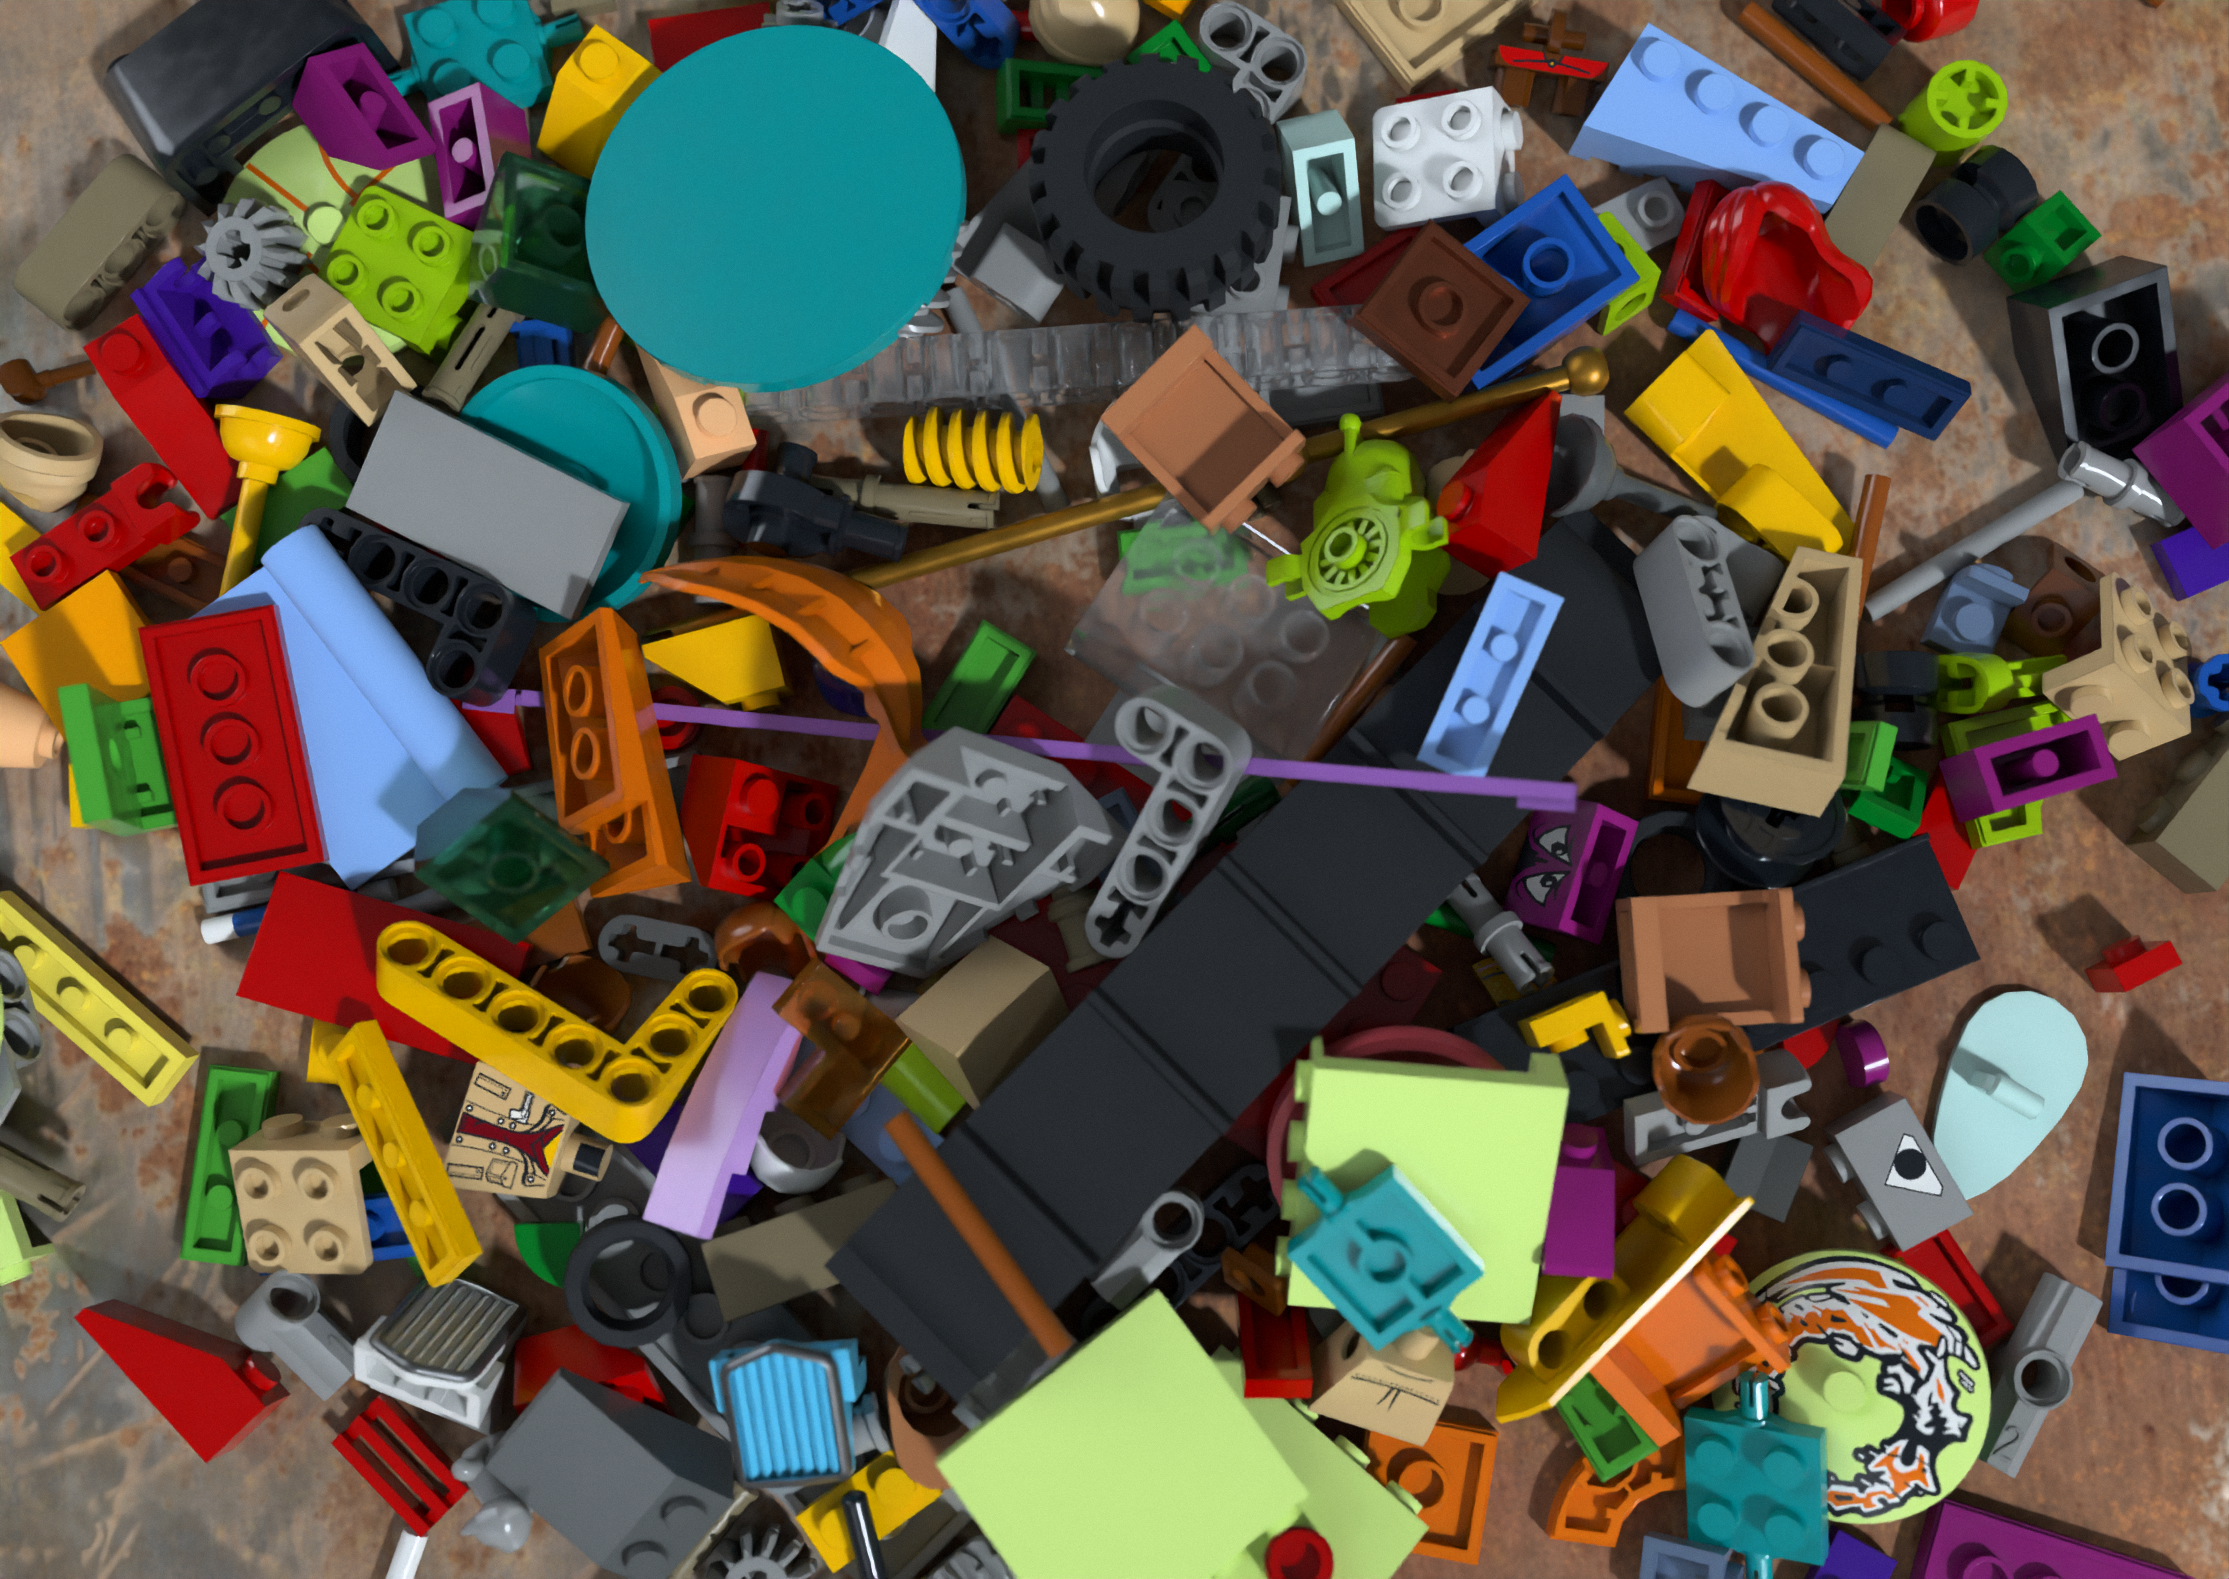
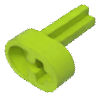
(1991, 681)

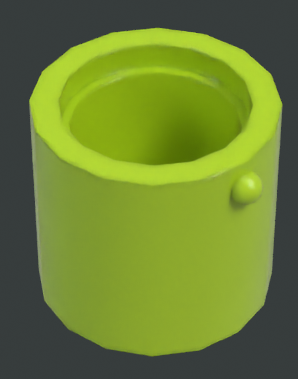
(1956, 110)
(923, 1089)

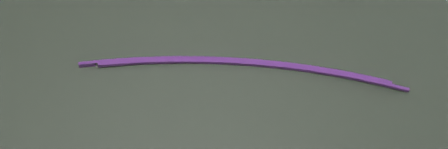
(1530, 793)

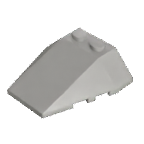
(959, 848)

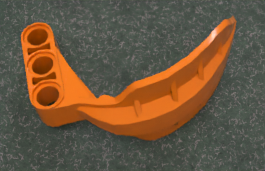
(846, 629)

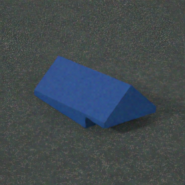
(2171, 1213)

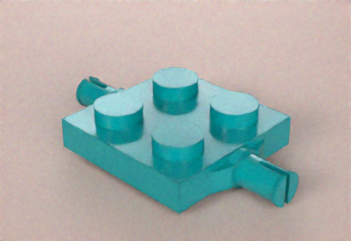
(484, 43)
(1385, 1258)
(1757, 1482)

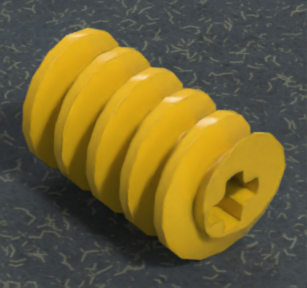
(973, 453)

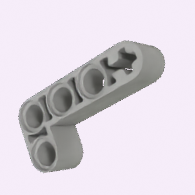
(1259, 49)
(1158, 829)

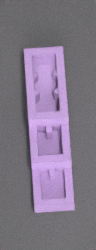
(725, 1111)

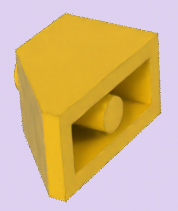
(730, 662)

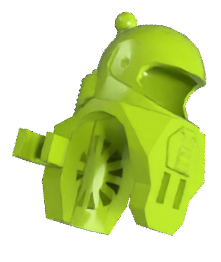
(1370, 539)

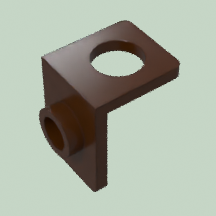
(2056, 605)
(1254, 1269)

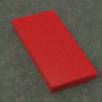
(233, 744)
(321, 959)

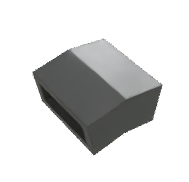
(1765, 1170)

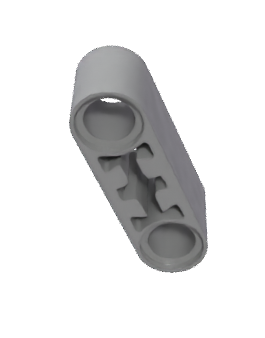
(1693, 612)

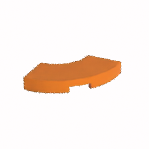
(1595, 1511)

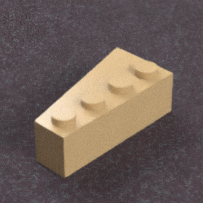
(1789, 716)

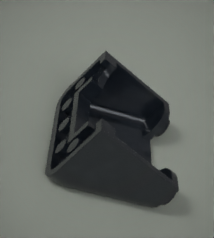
(224, 80)

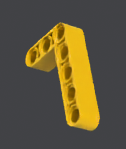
(553, 1034)

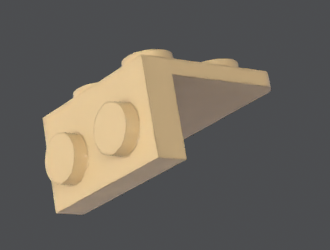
(2134, 679)
(303, 1196)

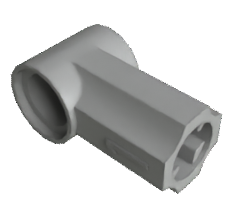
(1145, 1251)
(300, 1336)

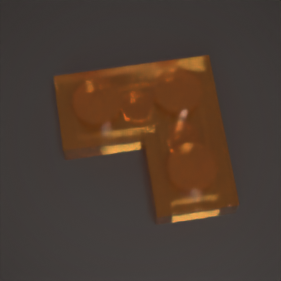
(852, 1050)

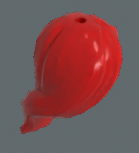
(1774, 256)

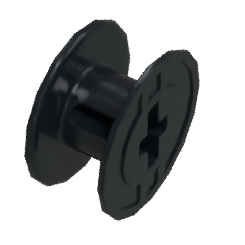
(1763, 853)

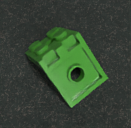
(116, 762)

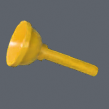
(263, 447)

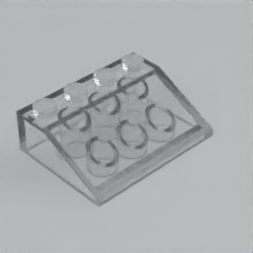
(1206, 621)

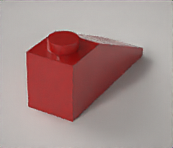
(167, 413)
(1501, 491)
(197, 1381)

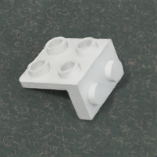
(1446, 160)

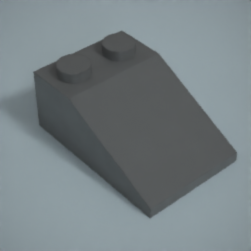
(615, 1475)

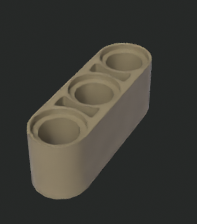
(1877, 193)
(99, 243)

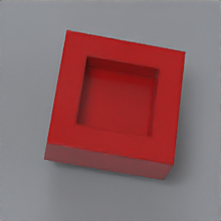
(2131, 964)

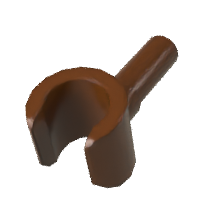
(30, 388)

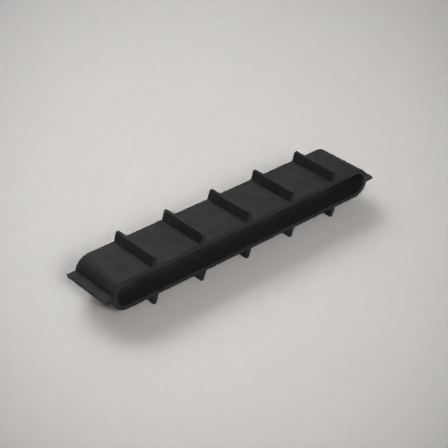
(1239, 979)

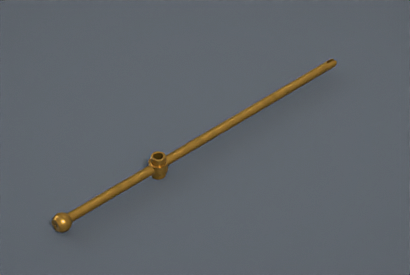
(1581, 373)

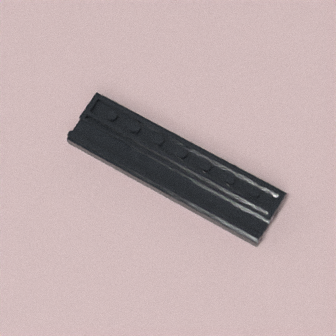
(1865, 938)

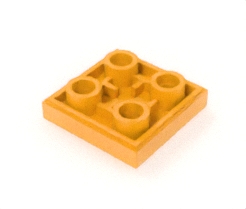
(84, 640)

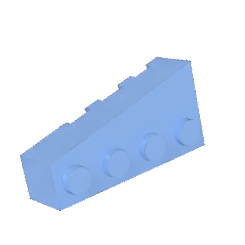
(1699, 122)

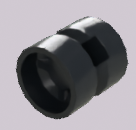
(1977, 201)
(1899, 678)

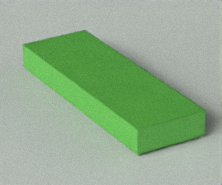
(232, 1110)

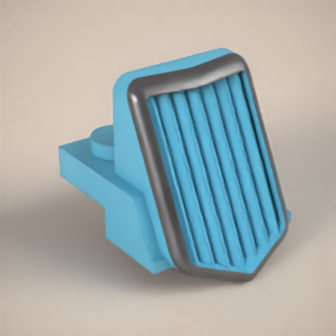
(790, 1410)

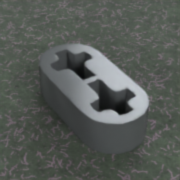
(664, 934)

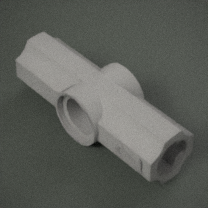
(2052, 1336)

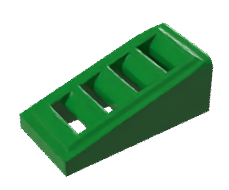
(1033, 76)

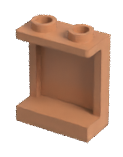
(1204, 433)
(1712, 957)

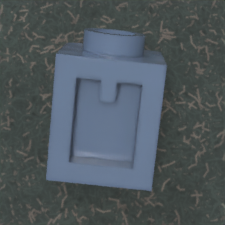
(1972, 610)
(1682, 1558)

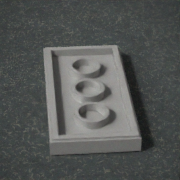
(487, 504)

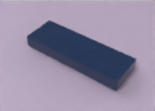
(1868, 375)

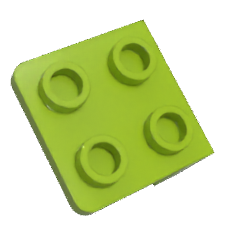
(404, 271)

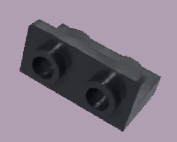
(1848, 31)

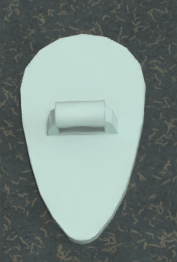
(2006, 1086)

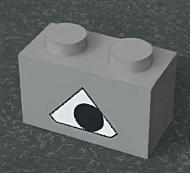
(1895, 1171)

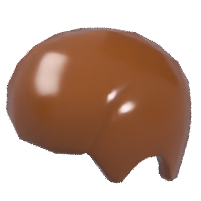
(762, 937)
(587, 990)
(1705, 1069)

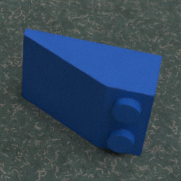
(1561, 261)

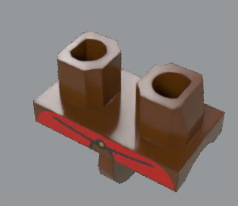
(1573, 75)

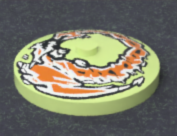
(1884, 1371)

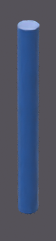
(1754, 364)

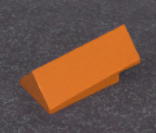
(610, 755)

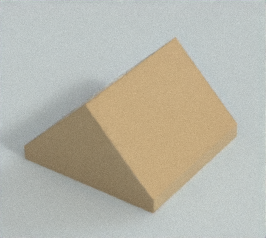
(985, 1017)

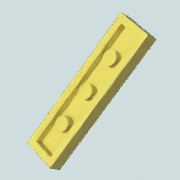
(93, 1006)

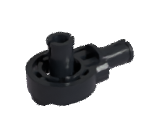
(787, 517)

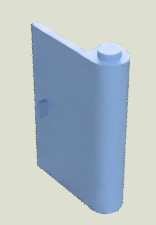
(373, 725)

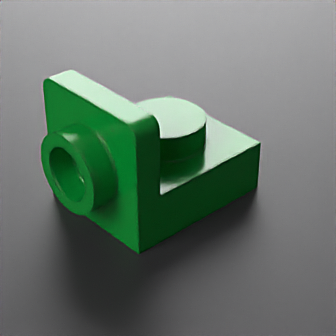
(2041, 244)
(1896, 807)

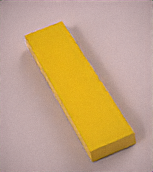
(404, 1154)

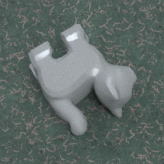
(503, 1517)

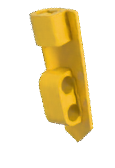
(1739, 453)
(1676, 1225)

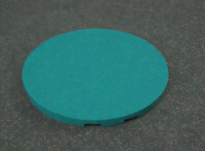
(775, 208)

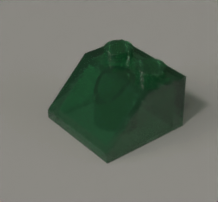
(533, 246)
(503, 860)

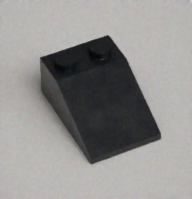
(2099, 354)

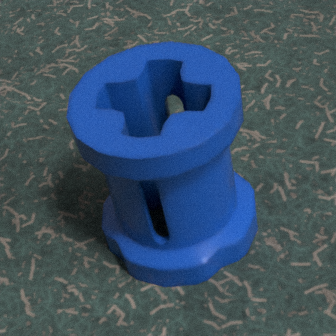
(2209, 686)

